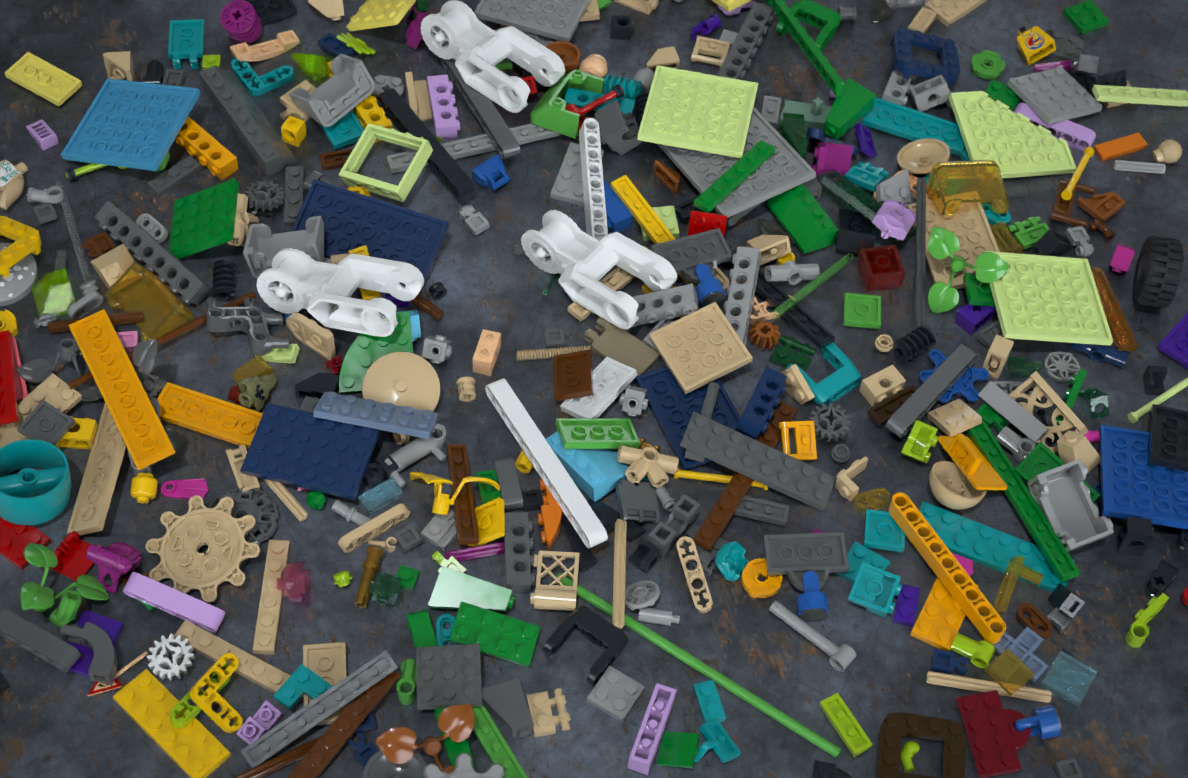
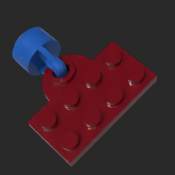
(998, 733)

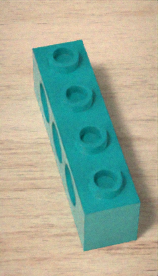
(582, 98)

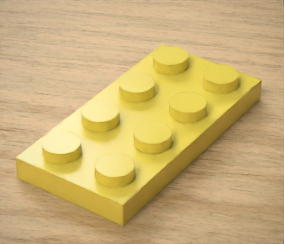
(43, 79)

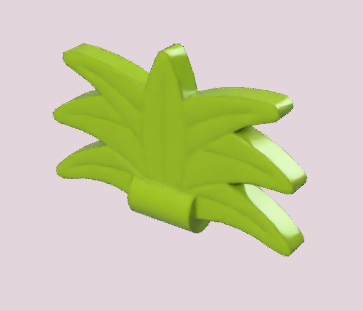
(356, 43)

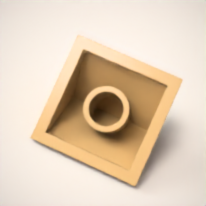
(119, 65)

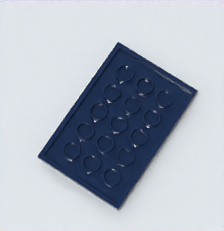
(674, 408)
(310, 451)

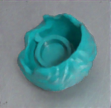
(731, 560)

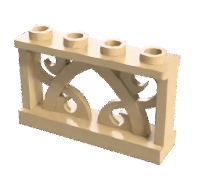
(1044, 390)

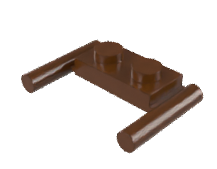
(1062, 208)

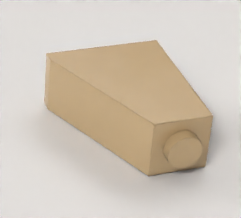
(1076, 446)

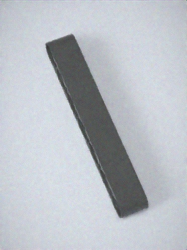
(931, 390)

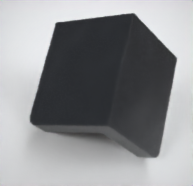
(1153, 379)
(644, 556)
(1066, 600)

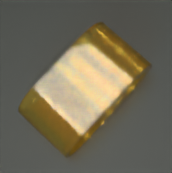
(255, 367)

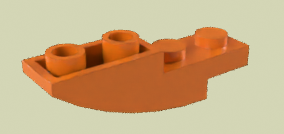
(549, 517)

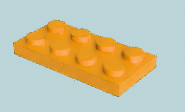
(939, 618)

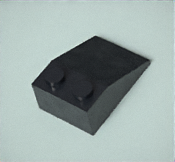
(854, 232)

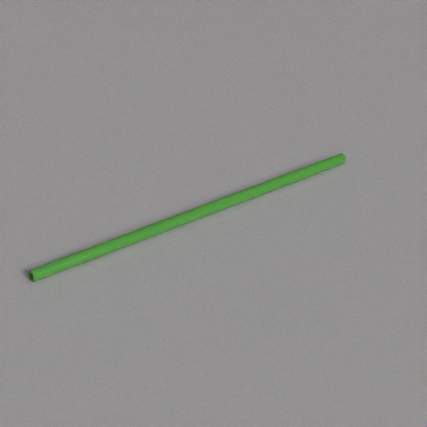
(708, 671)

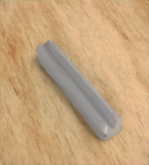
(1135, 166)

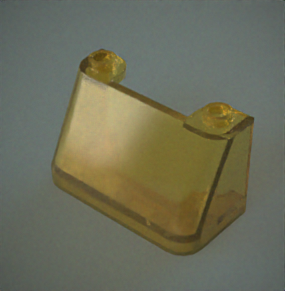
(966, 183)
(143, 291)

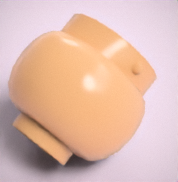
(594, 65)

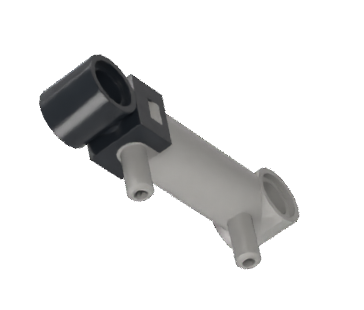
(390, 465)

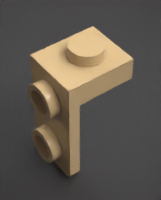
(844, 484)

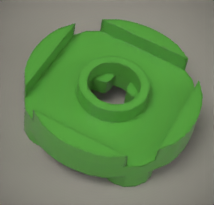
(990, 72)

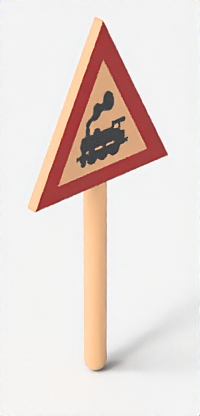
(100, 687)

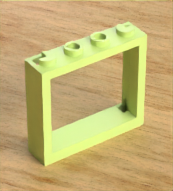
(362, 148)

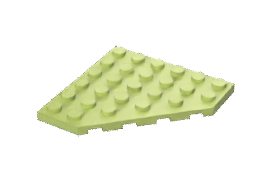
(1008, 138)

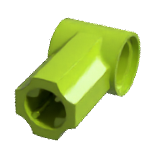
(979, 652)

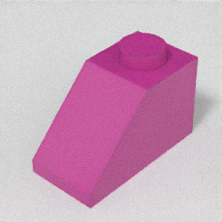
(1122, 258)

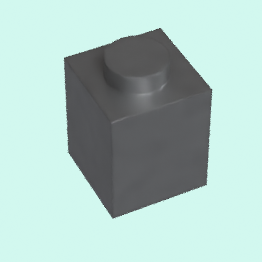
(1084, 64)

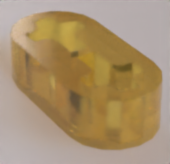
(872, 501)

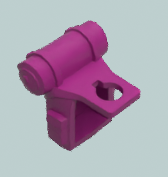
(114, 560)

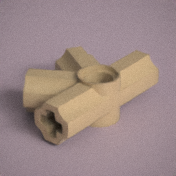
(242, 221)
(647, 463)

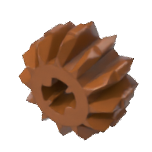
(764, 334)

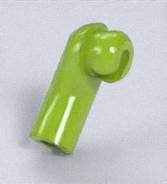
(907, 752)

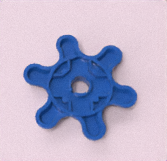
(963, 385)

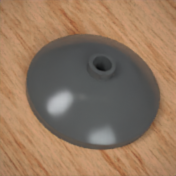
(381, 767)

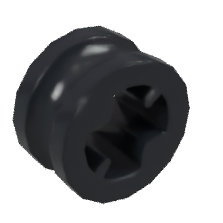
(437, 290)

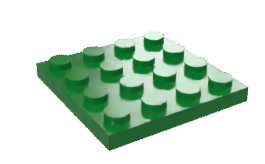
(204, 219)

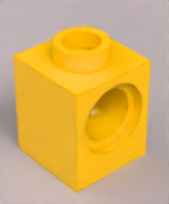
(293, 131)

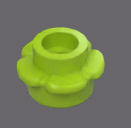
(342, 578)

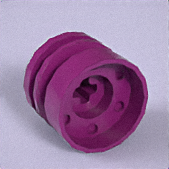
(241, 22)

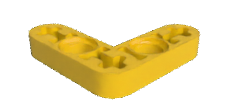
(210, 694)

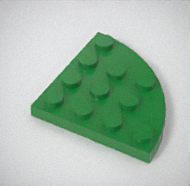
(368, 349)

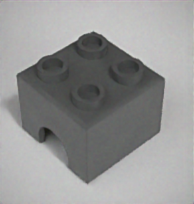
(617, 130)

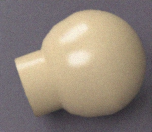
(1167, 152)

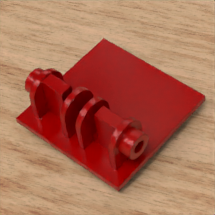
(704, 222)
(72, 557)

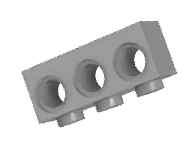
(898, 88)

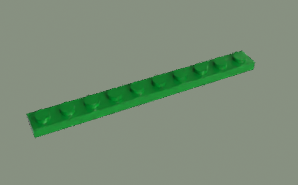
(807, 46)
(1025, 504)

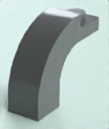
(104, 663)

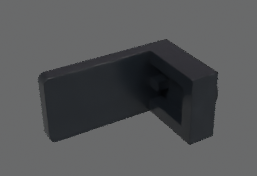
(1115, 78)

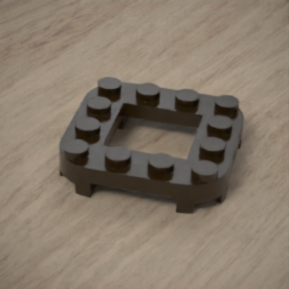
(923, 727)

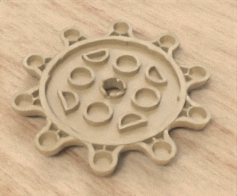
(197, 528)

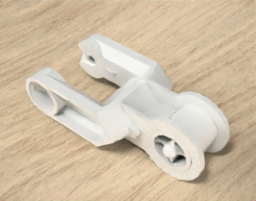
(480, 48)
(585, 260)
(327, 289)

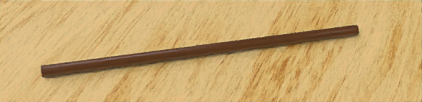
(167, 337)

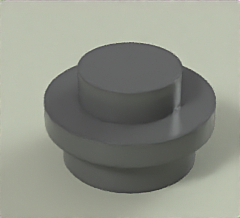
(840, 453)

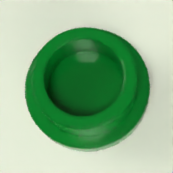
(316, 500)

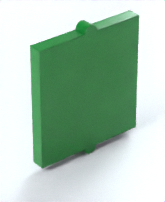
(678, 749)

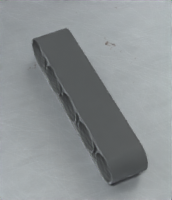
(37, 641)

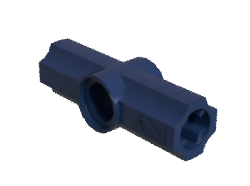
(1102, 353)

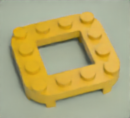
(26, 242)

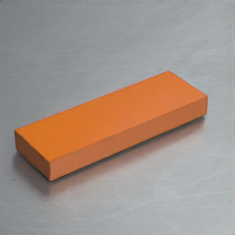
(1120, 147)

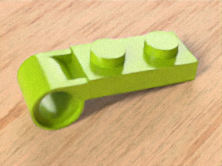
(1143, 618)

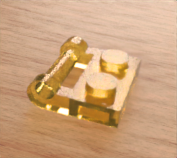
(1003, 247)

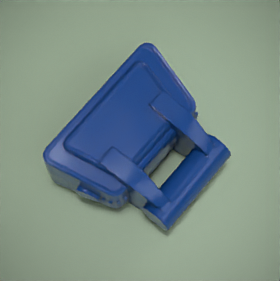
(489, 172)

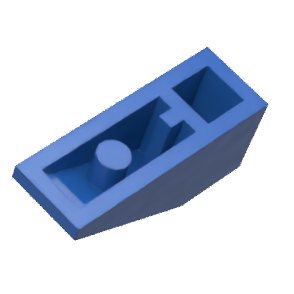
(617, 214)

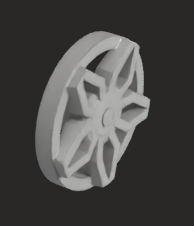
(1061, 366)
(641, 596)

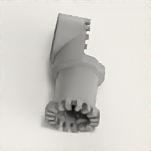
(46, 195)

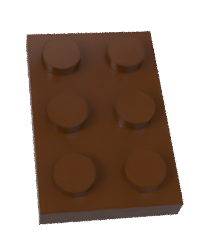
(573, 375)

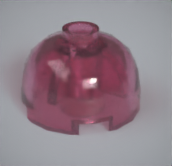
(294, 582)

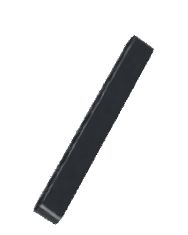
(440, 159)

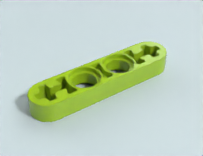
(191, 711)

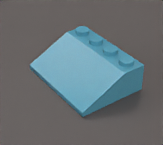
(591, 469)

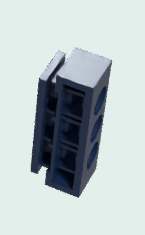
(761, 403)

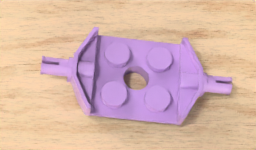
(894, 219)

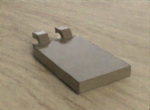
(621, 346)

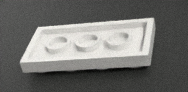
(608, 382)

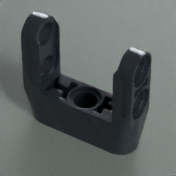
(595, 630)

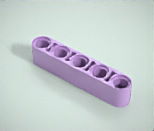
(1075, 134)
(174, 602)

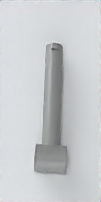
(839, 656)

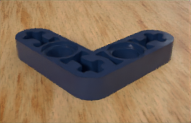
(814, 135)

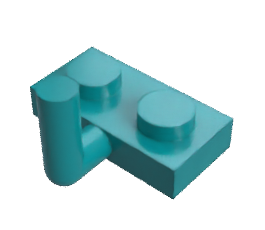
(718, 740)

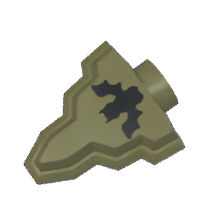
(256, 391)

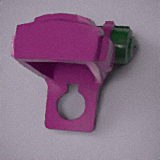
(414, 20)

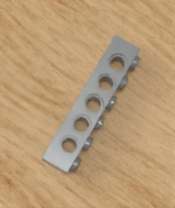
(749, 258)

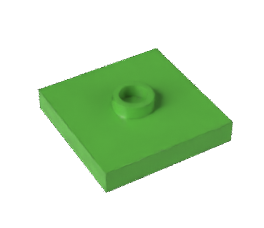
(862, 310)

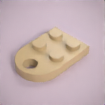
(312, 335)

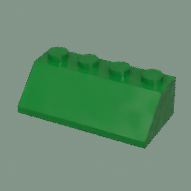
(804, 219)

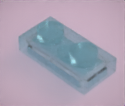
(380, 496)

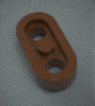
(1035, 621)

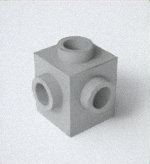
(431, 347)
(639, 396)

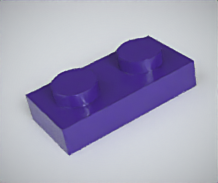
(865, 140)
(906, 605)

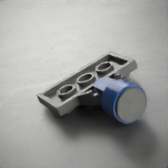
(697, 261)
(807, 562)

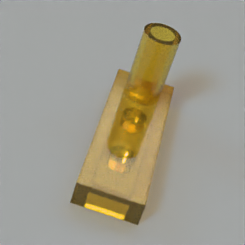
(1014, 570)

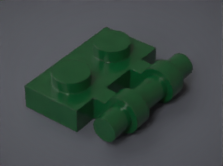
(784, 355)

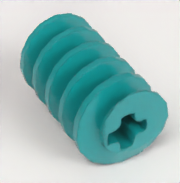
(630, 88)

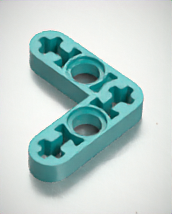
(260, 82)

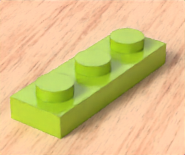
(845, 725)

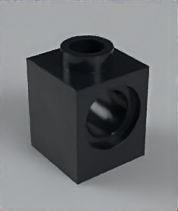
(621, 27)

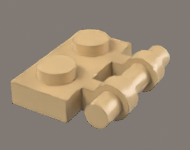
(541, 713)

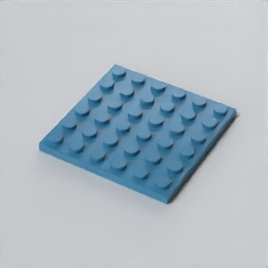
(131, 124)

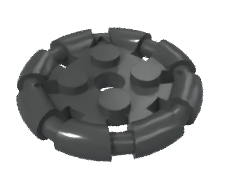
(250, 507)

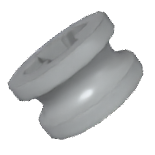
(88, 286)

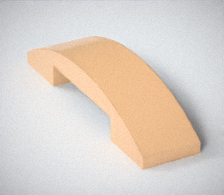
(266, 50)

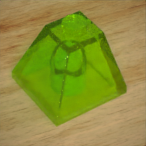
(312, 64)
(53, 293)

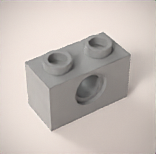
(930, 93)

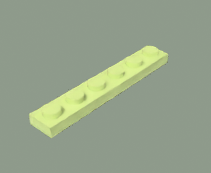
(1140, 95)

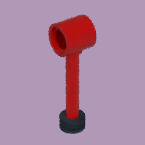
(617, 92)

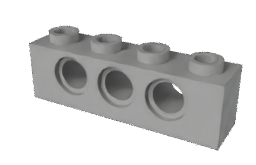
(666, 304)

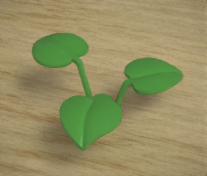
(944, 243)
(42, 598)

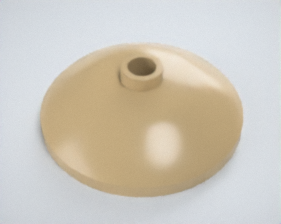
(922, 155)

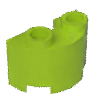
(920, 442)

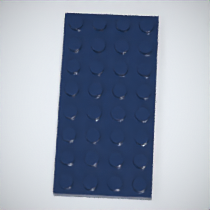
(385, 228)

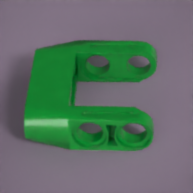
(816, 16)

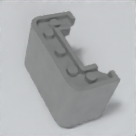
(1069, 506)

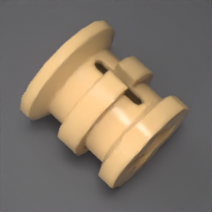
(466, 388)

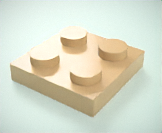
(954, 417)

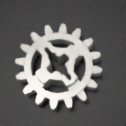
(162, 659)

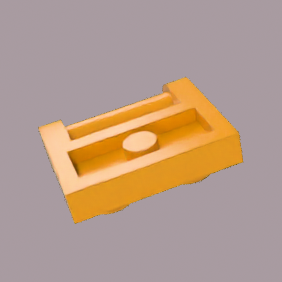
(804, 439)

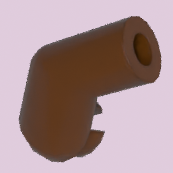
(1104, 228)

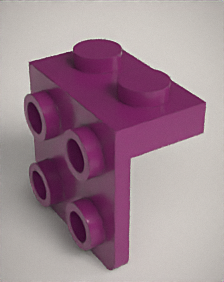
(832, 157)

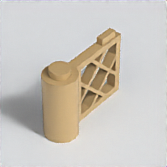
(552, 595)

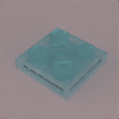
(1069, 678)

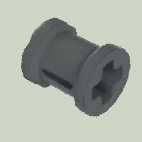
(847, 13)
(1059, 620)

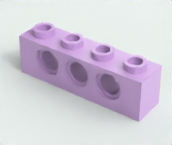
(442, 107)
(652, 729)

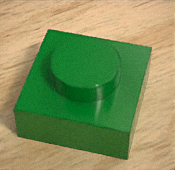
(408, 577)

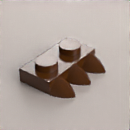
(99, 245)

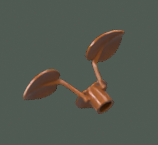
(454, 721)

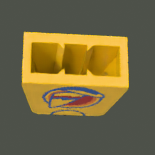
(1034, 44)

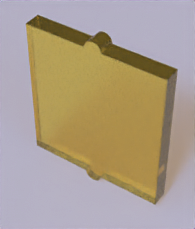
(1009, 672)

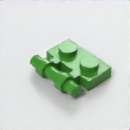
(1032, 234)

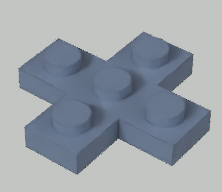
(1023, 648)

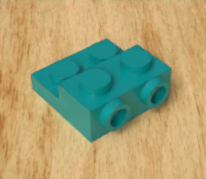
(875, 589)

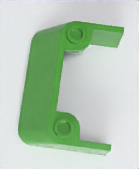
(551, 111)

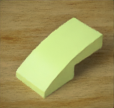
(282, 355)

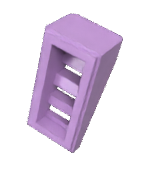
(46, 137)

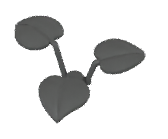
(145, 357)
(40, 369)

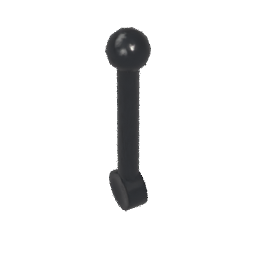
(1041, 413)

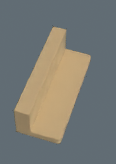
(418, 97)

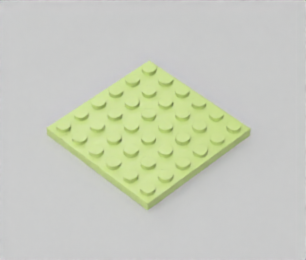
(698, 111)
(1049, 300)

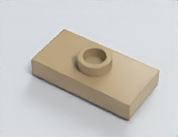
(922, 20)

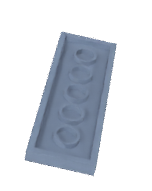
(376, 415)

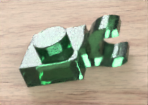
(1021, 367)

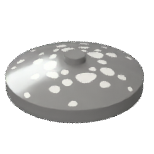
(20, 281)

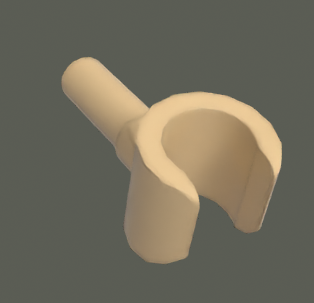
(391, 540)

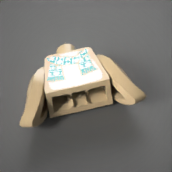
(11, 182)

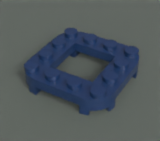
(945, 50)

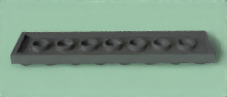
(758, 461)

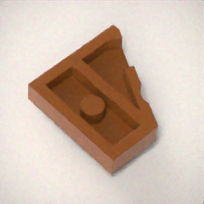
(1102, 206)

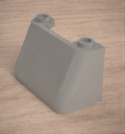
(338, 94)
(263, 245)

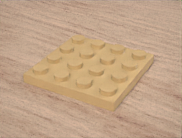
(700, 347)

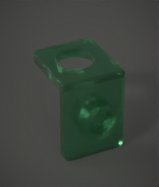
(1095, 397)

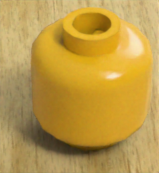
(143, 488)

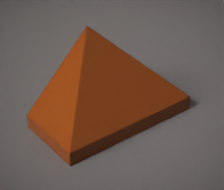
(667, 176)

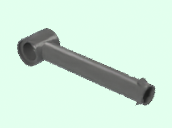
(707, 411)

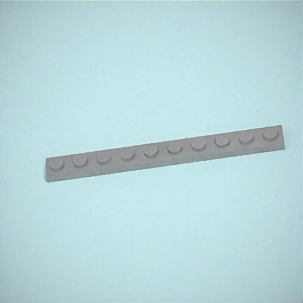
(473, 145)

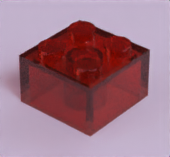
(881, 267)

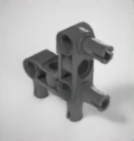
(248, 320)

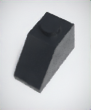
(1052, 244)
(317, 385)

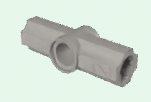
(791, 272)
(1015, 443)

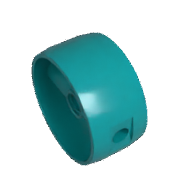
(52, 482)

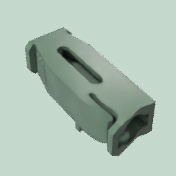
(813, 113)

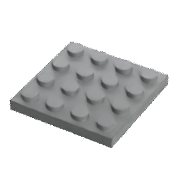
(1054, 95)

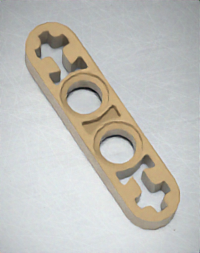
(374, 528)
(694, 574)

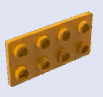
(972, 462)

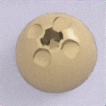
(953, 487)

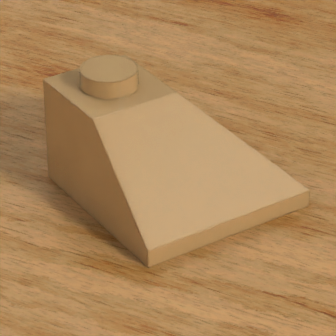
(329, 8)
(112, 264)

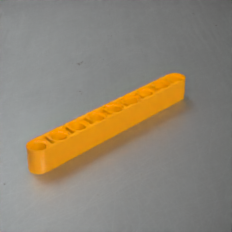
(949, 575)

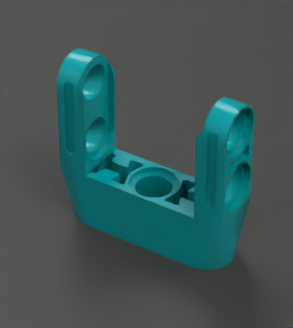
(836, 384)

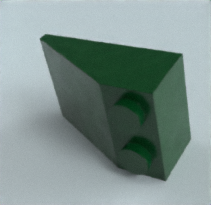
(794, 131)

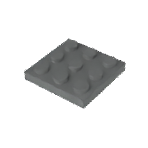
(448, 676)

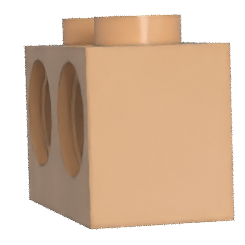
(486, 352)

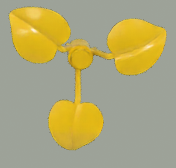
(441, 500)

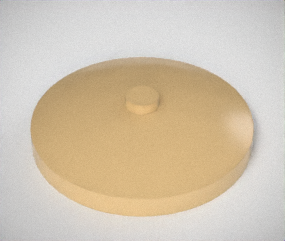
(402, 380)

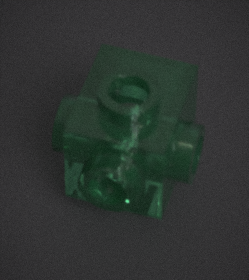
(385, 589)

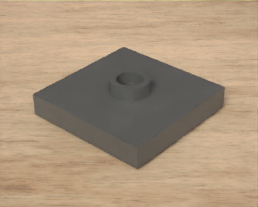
(46, 424)

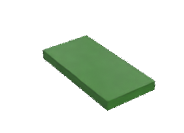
(596, 433)

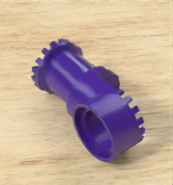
(706, 27)

